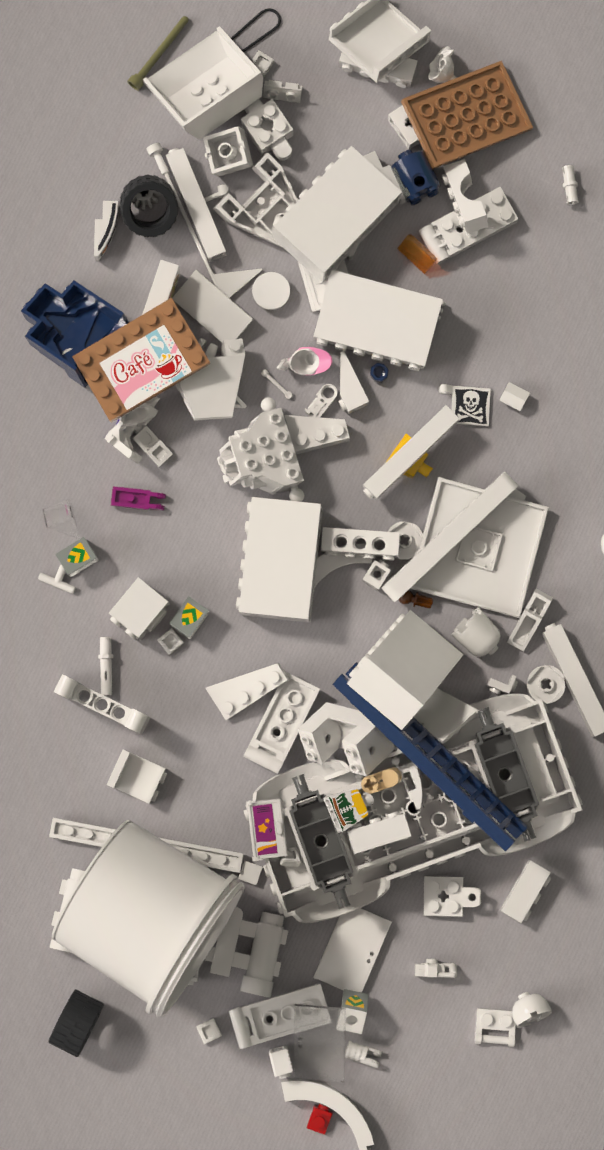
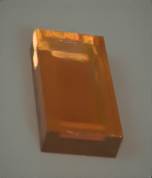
(417, 253)

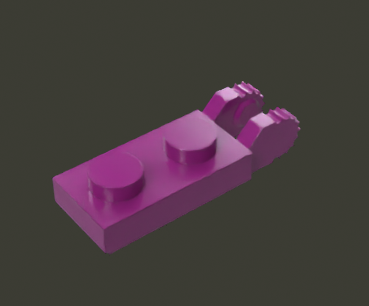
(135, 498)

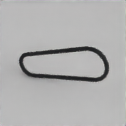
(266, 34)

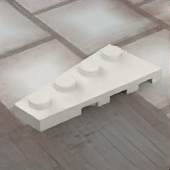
(244, 690)

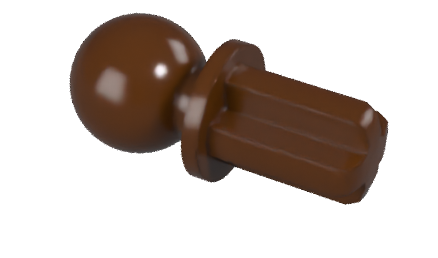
(418, 600)

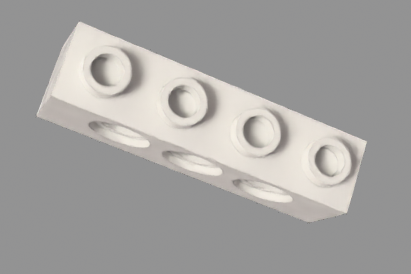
(331, 535)

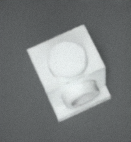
(374, 582)

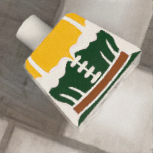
(348, 808)

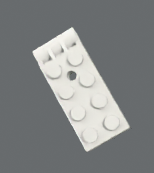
(446, 242)
(287, 713)
(251, 1022)

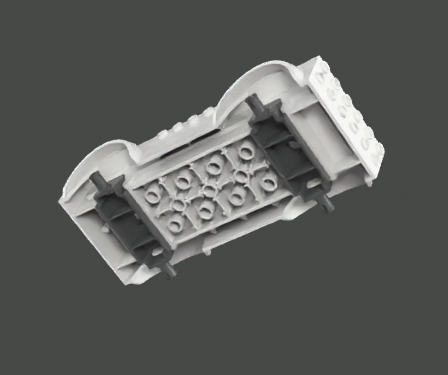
(338, 882)

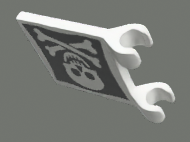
(469, 404)

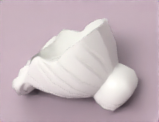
(442, 66)

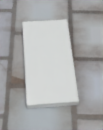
(212, 307)

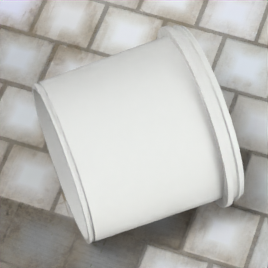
(146, 915)

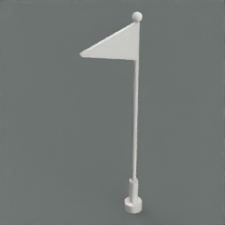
(228, 282)

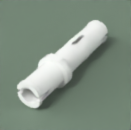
(106, 665)

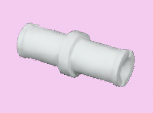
(570, 185)

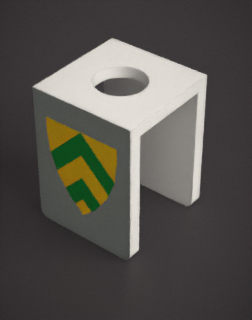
(77, 557)
(189, 617)
(356, 1010)

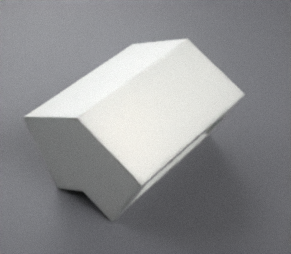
(514, 396)

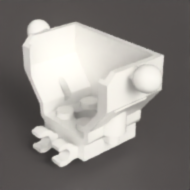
(263, 455)

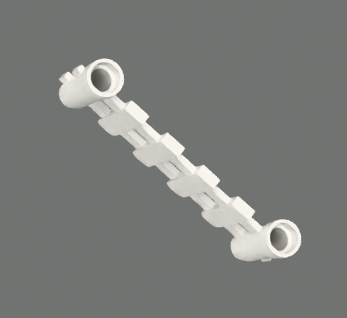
(261, 962)

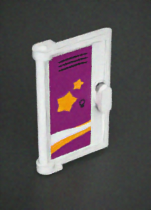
(266, 832)

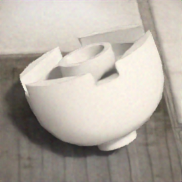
(529, 1009)

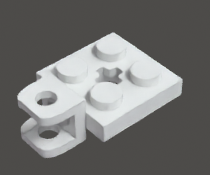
(458, 896)

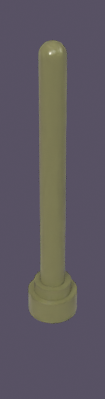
(136, 80)

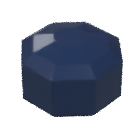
(379, 372)

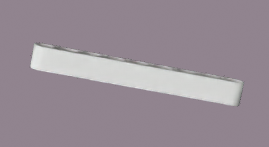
(449, 536)

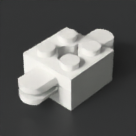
(268, 129)

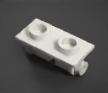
(275, 91)

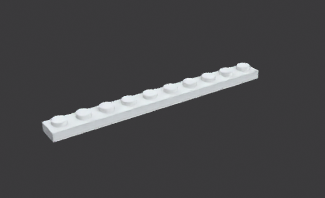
(99, 835)

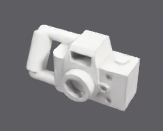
(435, 969)

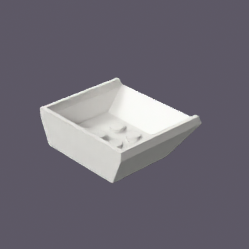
(207, 84)

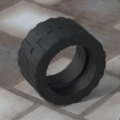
(152, 228)
(76, 1023)

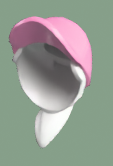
(307, 361)

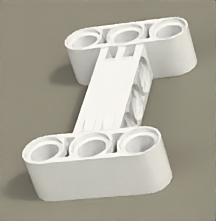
(72, 689)

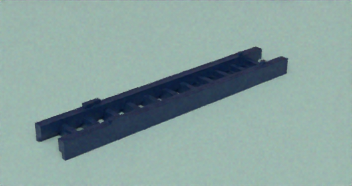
(449, 764)

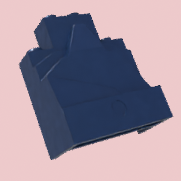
(69, 321)

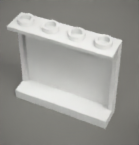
(377, 37)

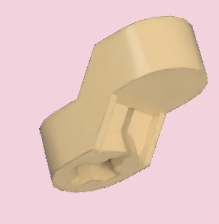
(390, 778)

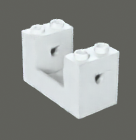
(346, 729)

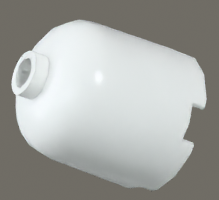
(477, 634)

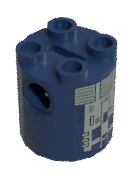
(414, 170)

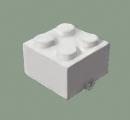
(228, 151)

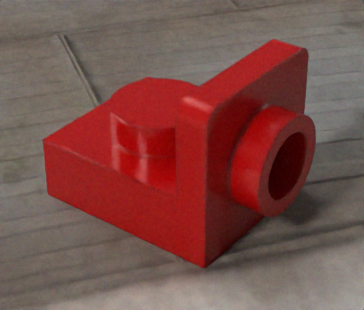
(319, 1118)

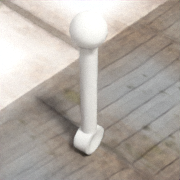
(288, 395)

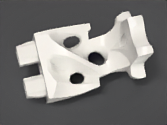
(132, 421)

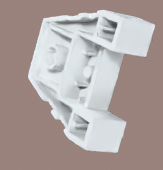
(265, 203)
(214, 389)

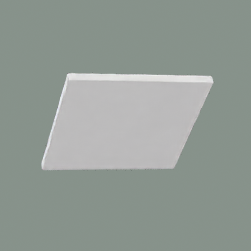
(493, 560)

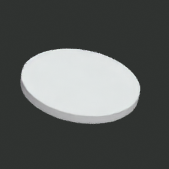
(271, 290)

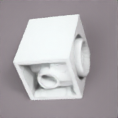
(139, 610)

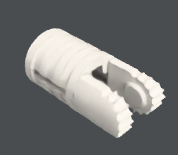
(358, 1053)

